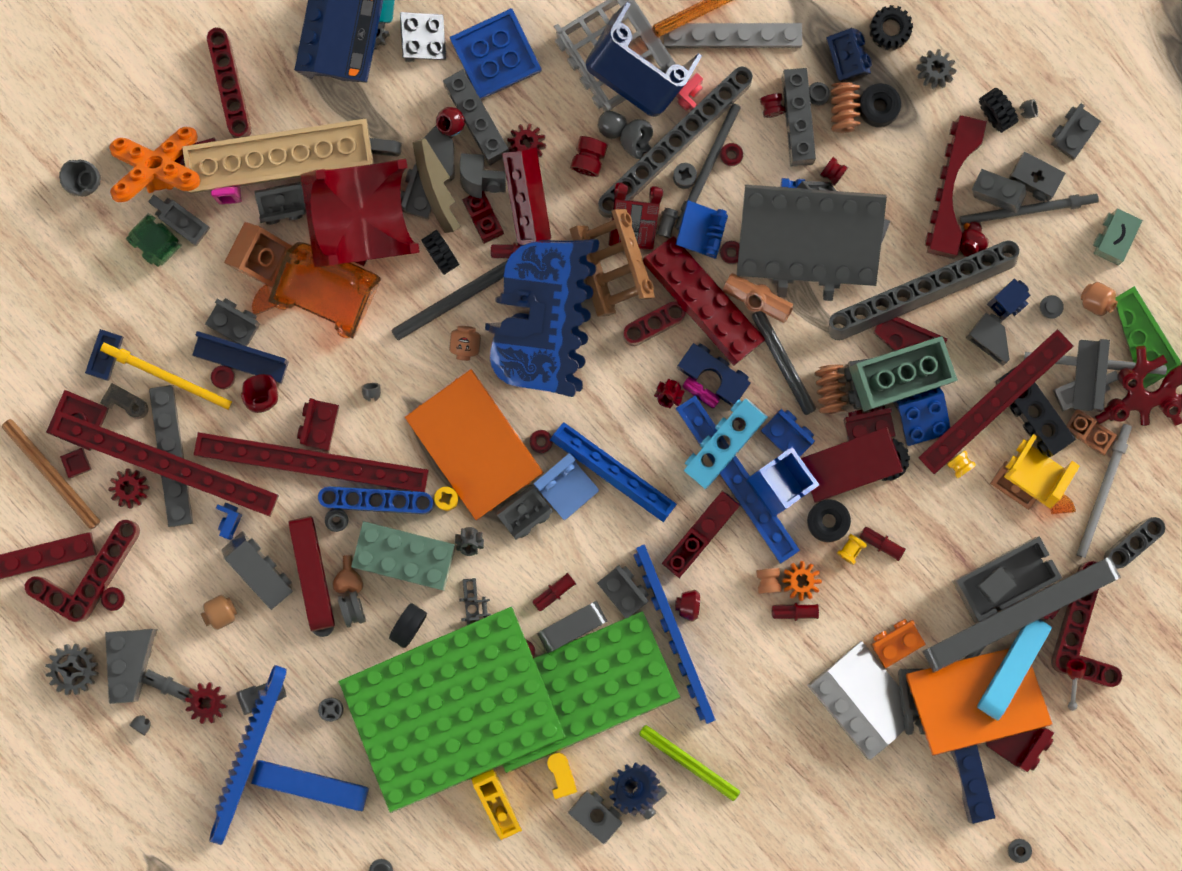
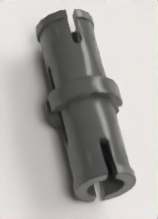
(166, 685)

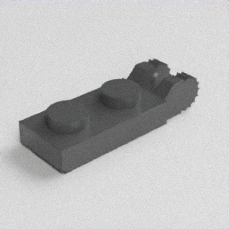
(908, 705)

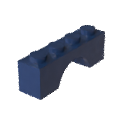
(973, 784)

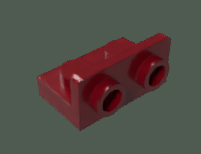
(864, 423)
(318, 424)

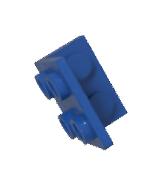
(923, 416)

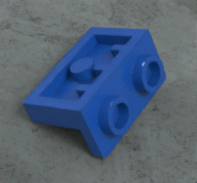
(786, 433)

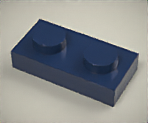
(100, 363)

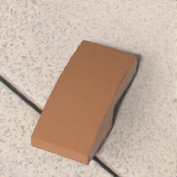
(1090, 432)

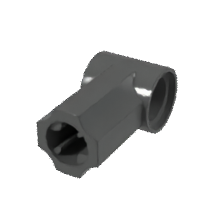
(247, 697)

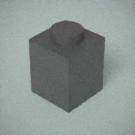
(996, 584)

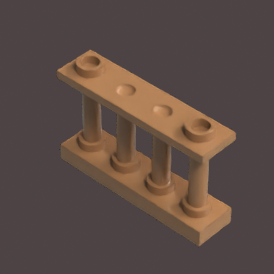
(602, 300)

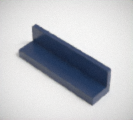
(239, 357)

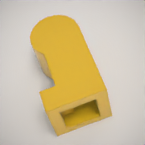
(559, 766)

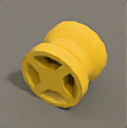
(961, 464)
(445, 501)

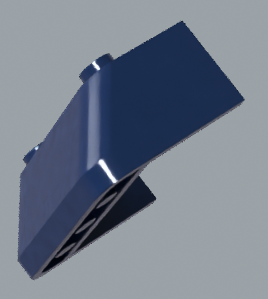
(632, 74)

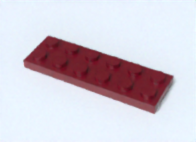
(703, 300)

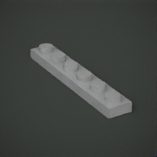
(735, 35)

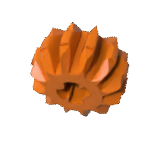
(809, 580)

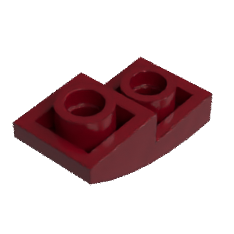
(483, 217)

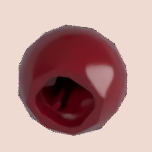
(450, 121)

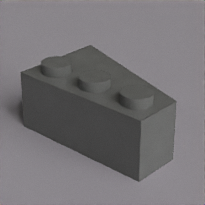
(257, 570)
(127, 663)

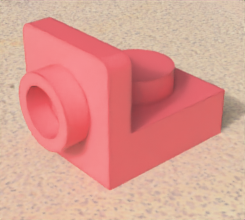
(691, 88)

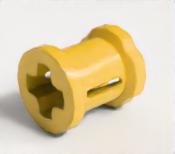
(851, 549)

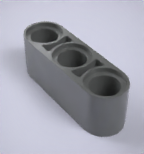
(1144, 537)
(572, 627)

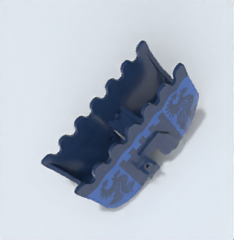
(541, 346)

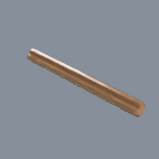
(50, 473)

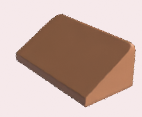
(1011, 489)

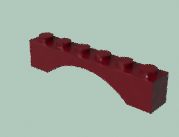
(946, 233)

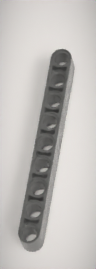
(681, 132)
(917, 298)
(1021, 614)

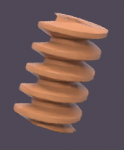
(844, 107)
(830, 389)

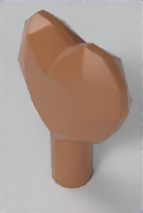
(347, 578)

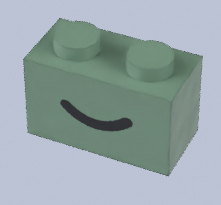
(1117, 236)

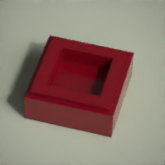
(75, 463)

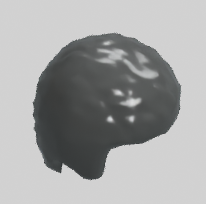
(636, 137)
(79, 177)

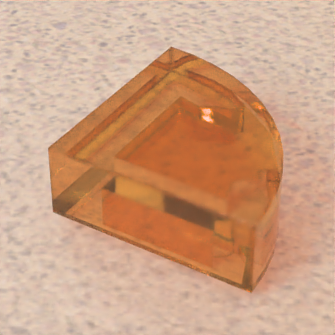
(260, 302)
(1064, 505)

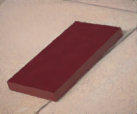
(853, 464)

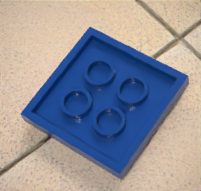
(495, 54)

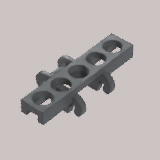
(475, 602)

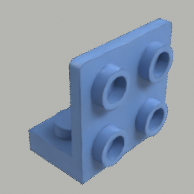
(566, 487)

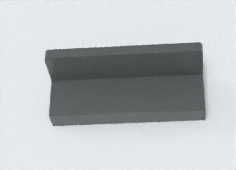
(1091, 375)

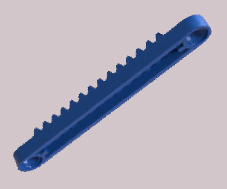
(247, 754)

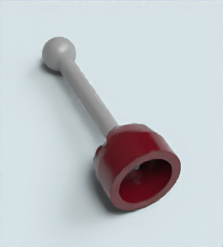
(1075, 670)

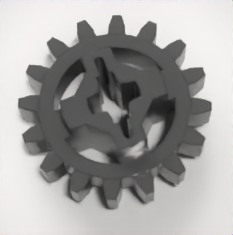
(73, 660)

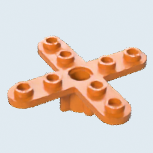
(154, 168)

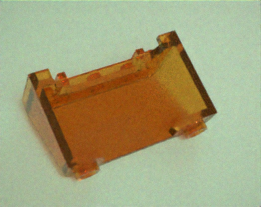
(331, 292)

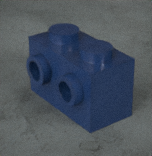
(1010, 299)

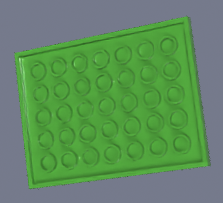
(451, 709)

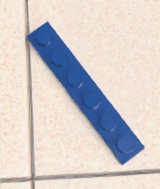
(613, 472)

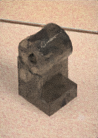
(132, 404)

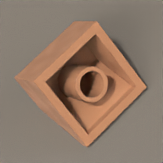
(257, 253)

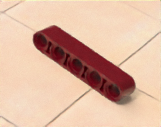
(224, 74)
(311, 573)

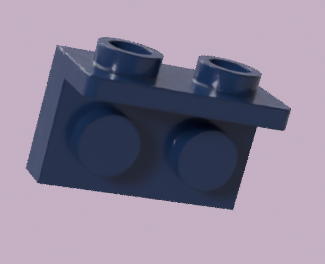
(849, 54)

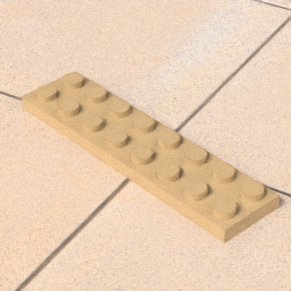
(279, 155)

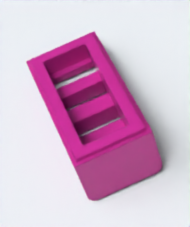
(227, 195)

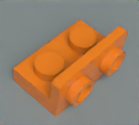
(897, 643)

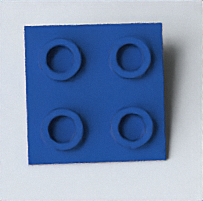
(702, 229)

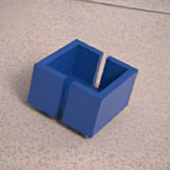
(783, 481)

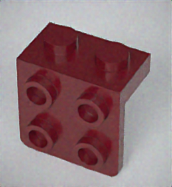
(1023, 748)

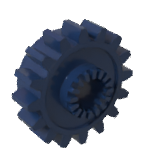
(645, 794)

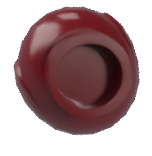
(972, 239)

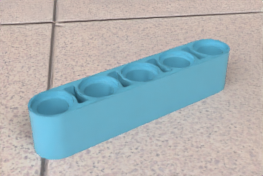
(1013, 668)

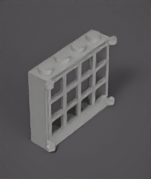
(643, 29)

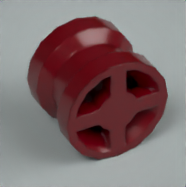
(772, 105)
(833, 171)

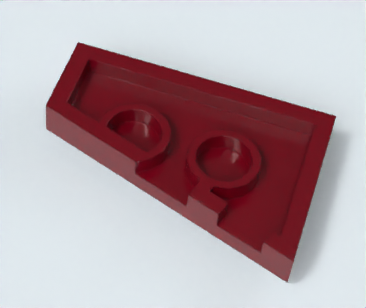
(901, 334)

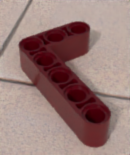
(91, 577)
(1079, 631)

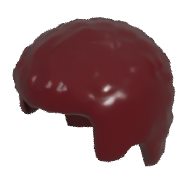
(260, 393)

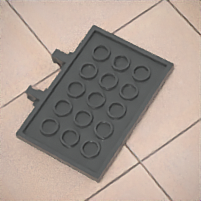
(811, 236)

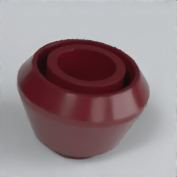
(688, 605)

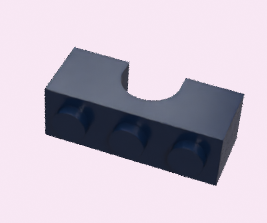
(699, 360)

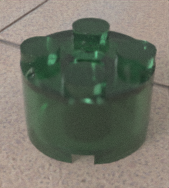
(154, 240)

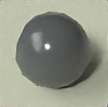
(611, 124)

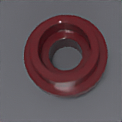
(734, 148)
(723, 252)
(533, 441)
(105, 598)

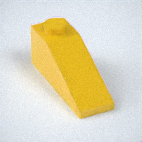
(496, 804)

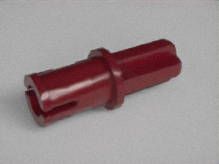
(503, 251)
(882, 543)
(553, 592)
(795, 611)

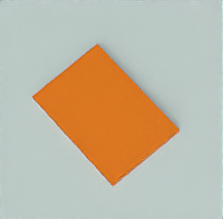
(473, 444)
(950, 701)

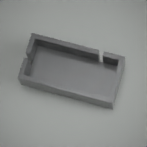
(1026, 566)

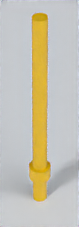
(123, 356)

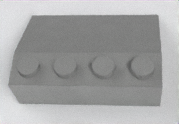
(862, 700)

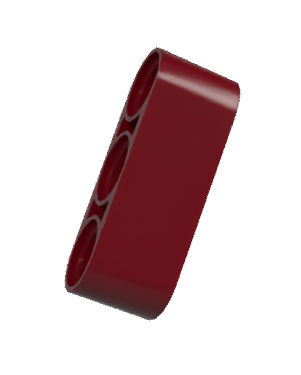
(645, 331)

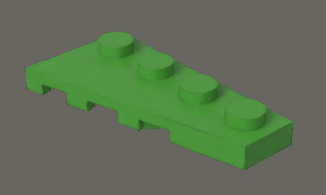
(1143, 330)

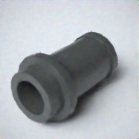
(667, 222)

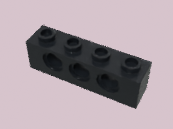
(1047, 415)

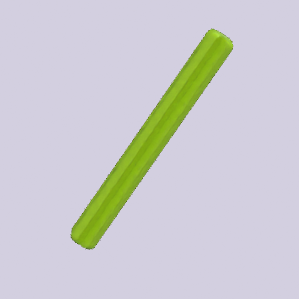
(689, 762)

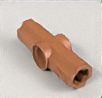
(769, 304)

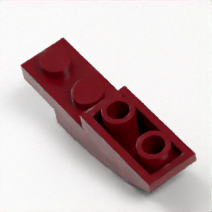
(701, 534)

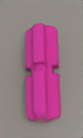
(697, 390)

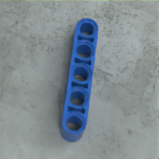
(365, 496)
(310, 785)

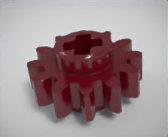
(207, 712)

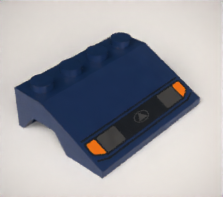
(338, 39)

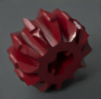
(531, 136)
(125, 497)

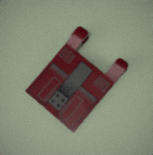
(643, 215)

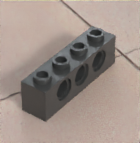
(476, 117)
(798, 117)

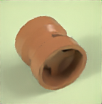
(769, 580)

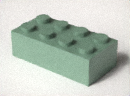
(903, 373)
(403, 556)

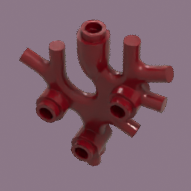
(1142, 400)

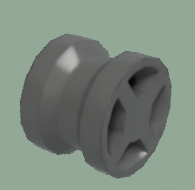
(683, 180)
(334, 705)

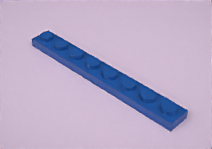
(736, 479)
(677, 644)

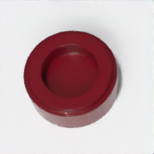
(222, 377)

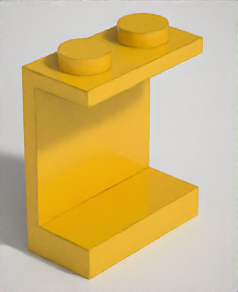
(1039, 474)

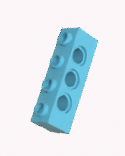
(753, 418)

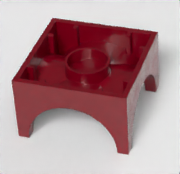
(356, 213)

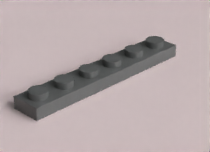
(169, 440)

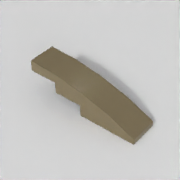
(432, 178)

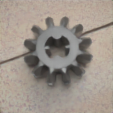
(939, 62)

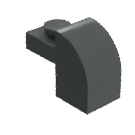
(476, 179)

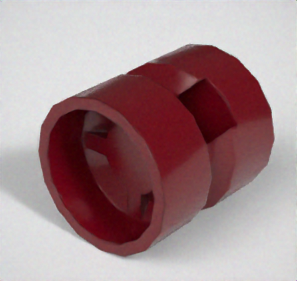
(590, 153)

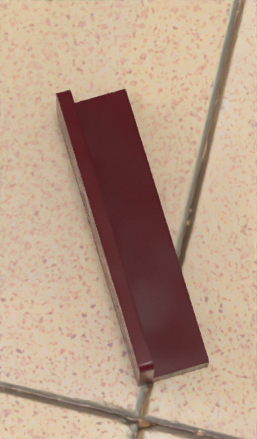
(526, 196)

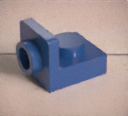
(229, 525)

